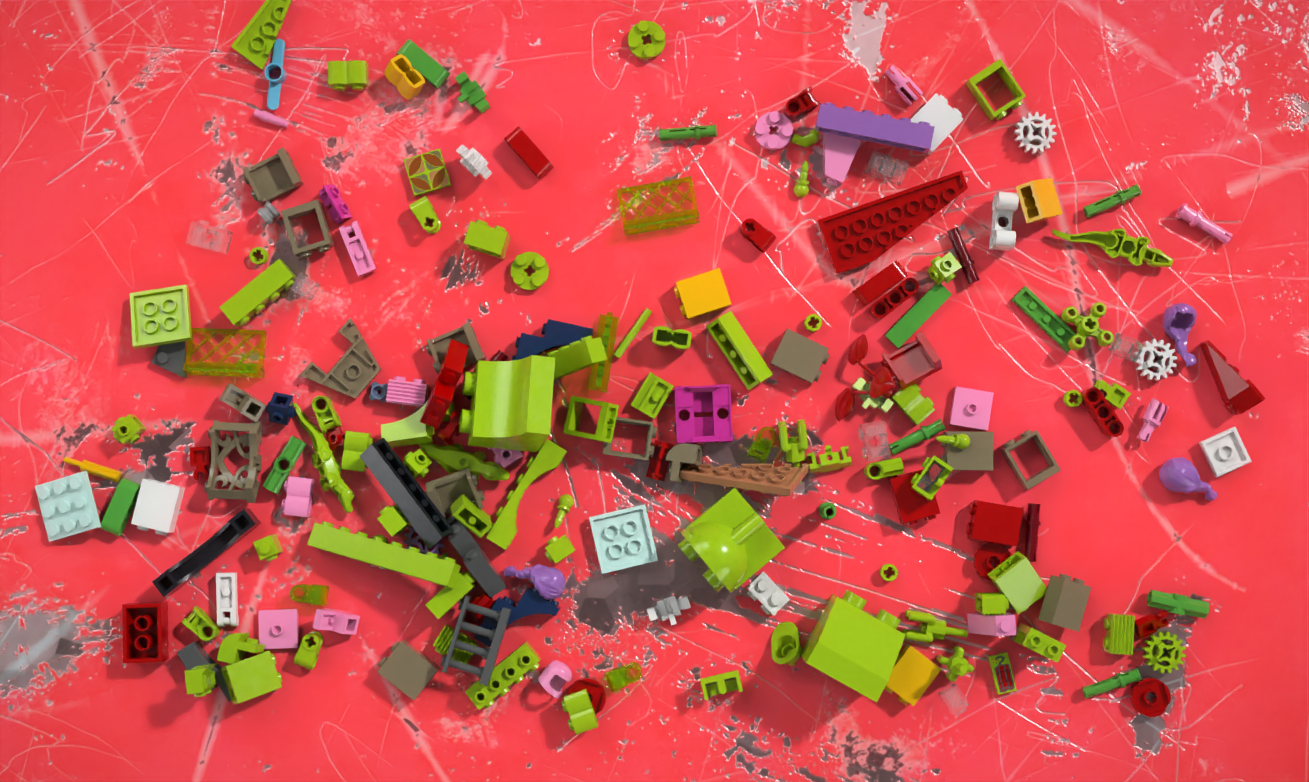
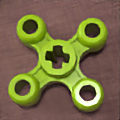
(1087, 326)

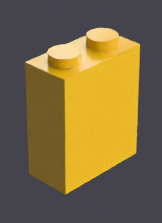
(1039, 200)
(702, 294)
(911, 675)

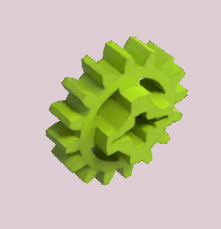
(1156, 656)

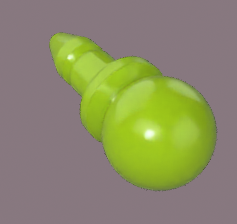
(801, 188)
(961, 441)
(565, 503)

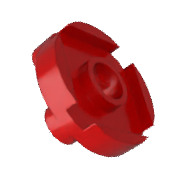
(452, 428)
(985, 553)
(595, 689)
(1159, 702)

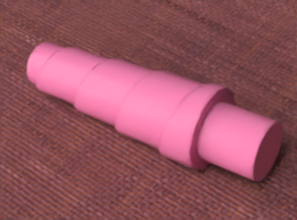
(270, 118)

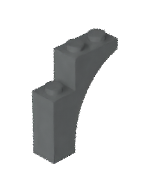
(475, 558)
(195, 655)

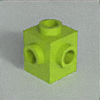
(943, 268)
(128, 429)
(417, 463)

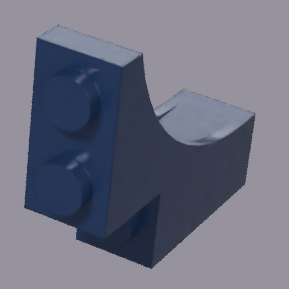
(555, 335)
(529, 604)

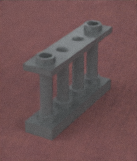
(495, 635)

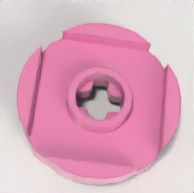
(773, 141)

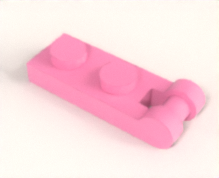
(357, 249)

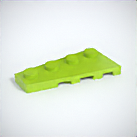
(261, 32)

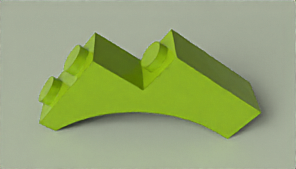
(410, 429)

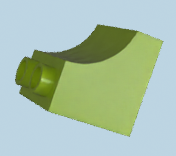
(509, 403)

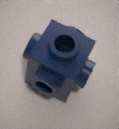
(281, 408)

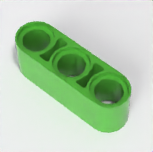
(424, 64)
(120, 507)

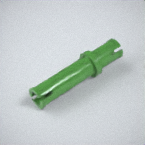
(688, 132)
(1119, 197)
(917, 436)
(1109, 684)

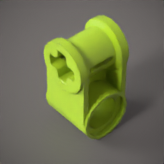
(424, 213)
(326, 415)
(198, 622)
(307, 653)

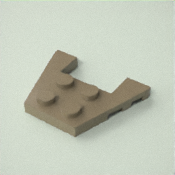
(353, 370)

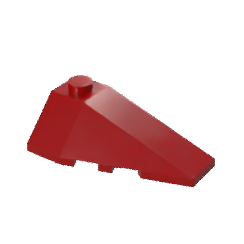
(1234, 391)

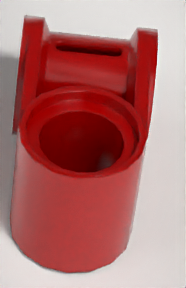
(804, 102)
(759, 236)

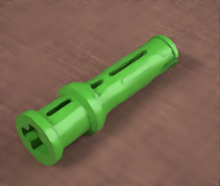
(825, 506)

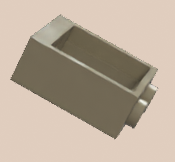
(302, 210)
(649, 450)
(1035, 479)

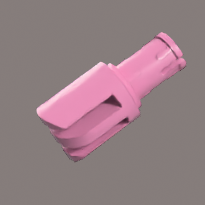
(901, 82)
(1152, 419)

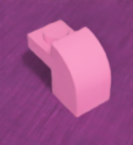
(336, 621)

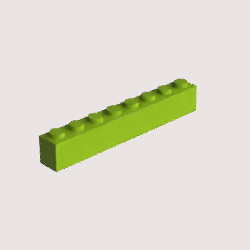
(384, 555)

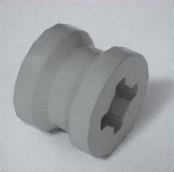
(268, 212)

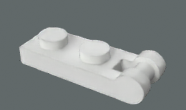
(227, 599)

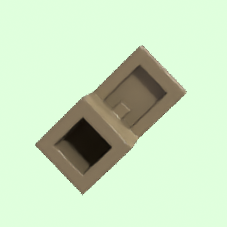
(243, 401)
(682, 455)

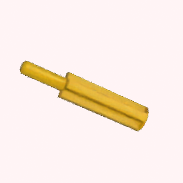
(95, 469)

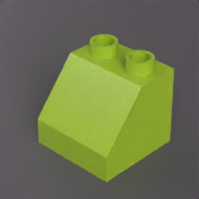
(854, 645)

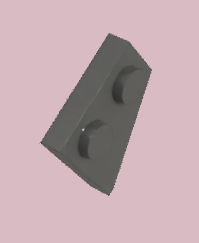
(171, 357)

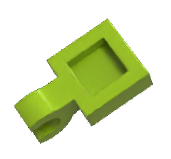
(1114, 394)

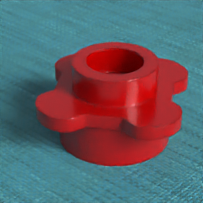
(340, 437)

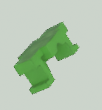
(472, 93)

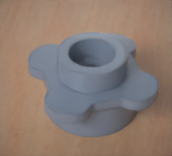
(374, 391)

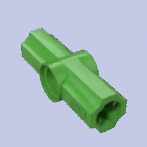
(290, 453)
(1177, 604)

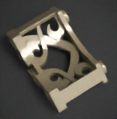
(250, 483)

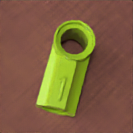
(885, 468)

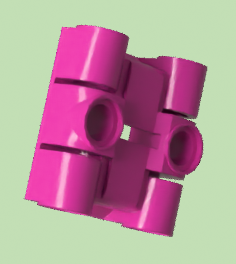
(703, 400)

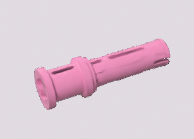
(1196, 218)

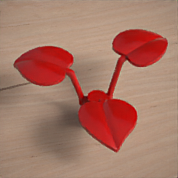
(880, 386)

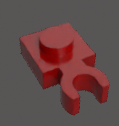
(200, 458)
(1148, 624)

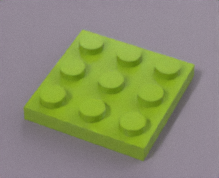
(160, 316)

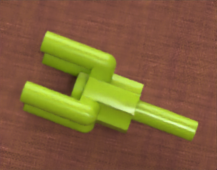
(793, 446)
(930, 628)
(955, 664)

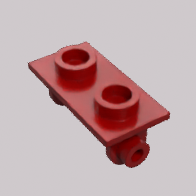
(658, 464)

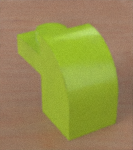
(235, 646)

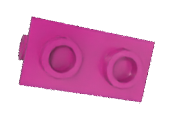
(331, 196)

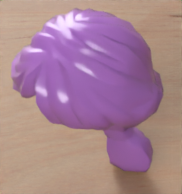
(1177, 324)
(1181, 476)
(546, 580)

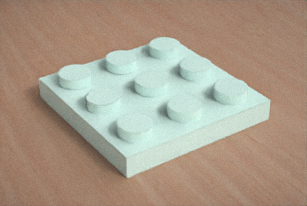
(68, 506)
(623, 538)

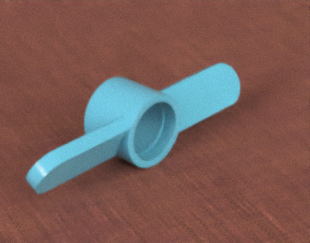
(275, 85)

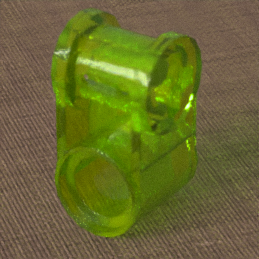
(761, 445)
(313, 594)
(620, 677)

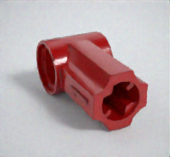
(481, 600)

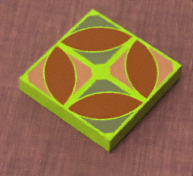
(427, 172)

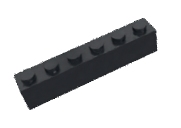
(406, 493)

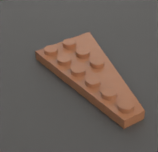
(748, 477)

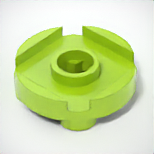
(645, 29)
(536, 279)

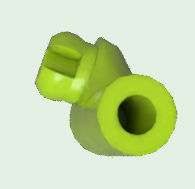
(807, 140)

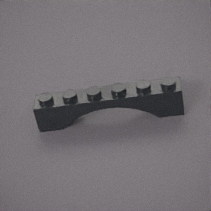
(205, 554)

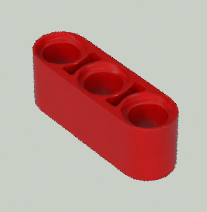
(528, 152)
(880, 283)
(902, 294)
(1110, 416)

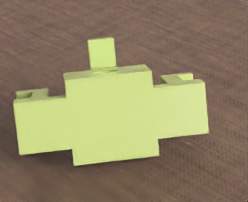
(881, 402)

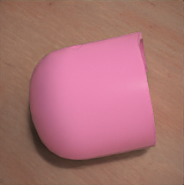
(555, 677)

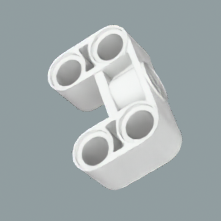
(1003, 207)

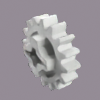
(1029, 127)
(473, 162)
(1159, 366)

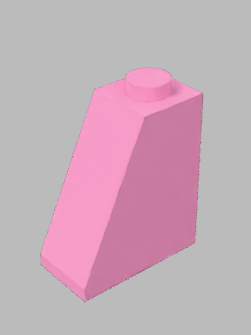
(837, 157)
(991, 624)

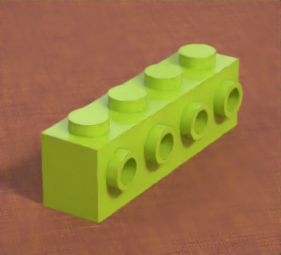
(258, 293)
(739, 350)
(578, 356)
(503, 675)

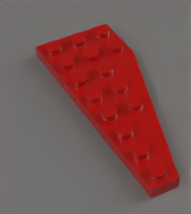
(871, 229)

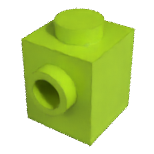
(268, 547)
(559, 548)

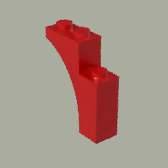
(445, 383)

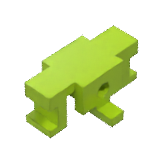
(829, 465)

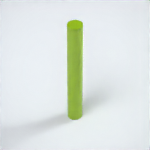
(633, 332)

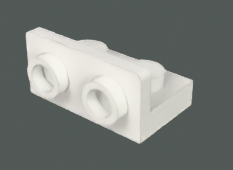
(767, 593)

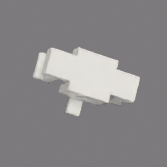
(669, 608)

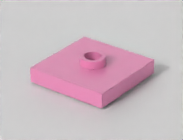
(971, 408)
(279, 628)

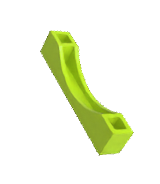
(505, 527)

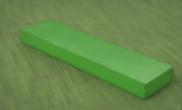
(917, 315)
(1044, 317)

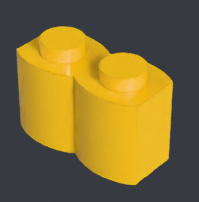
(404, 76)

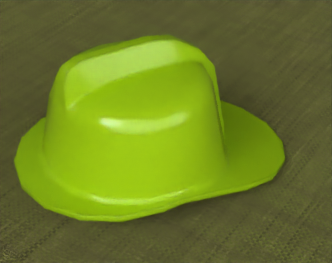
(786, 644)

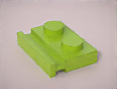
(652, 395)

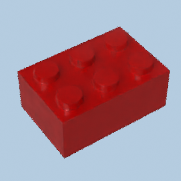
(145, 632)

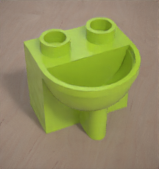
(730, 541)

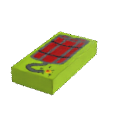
(1002, 673)

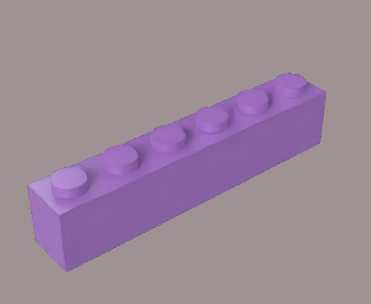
(874, 128)

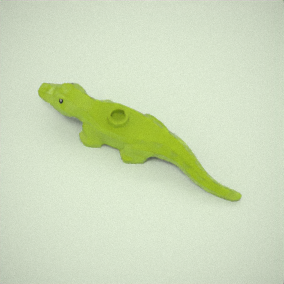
(1118, 243)
(455, 459)
(325, 463)

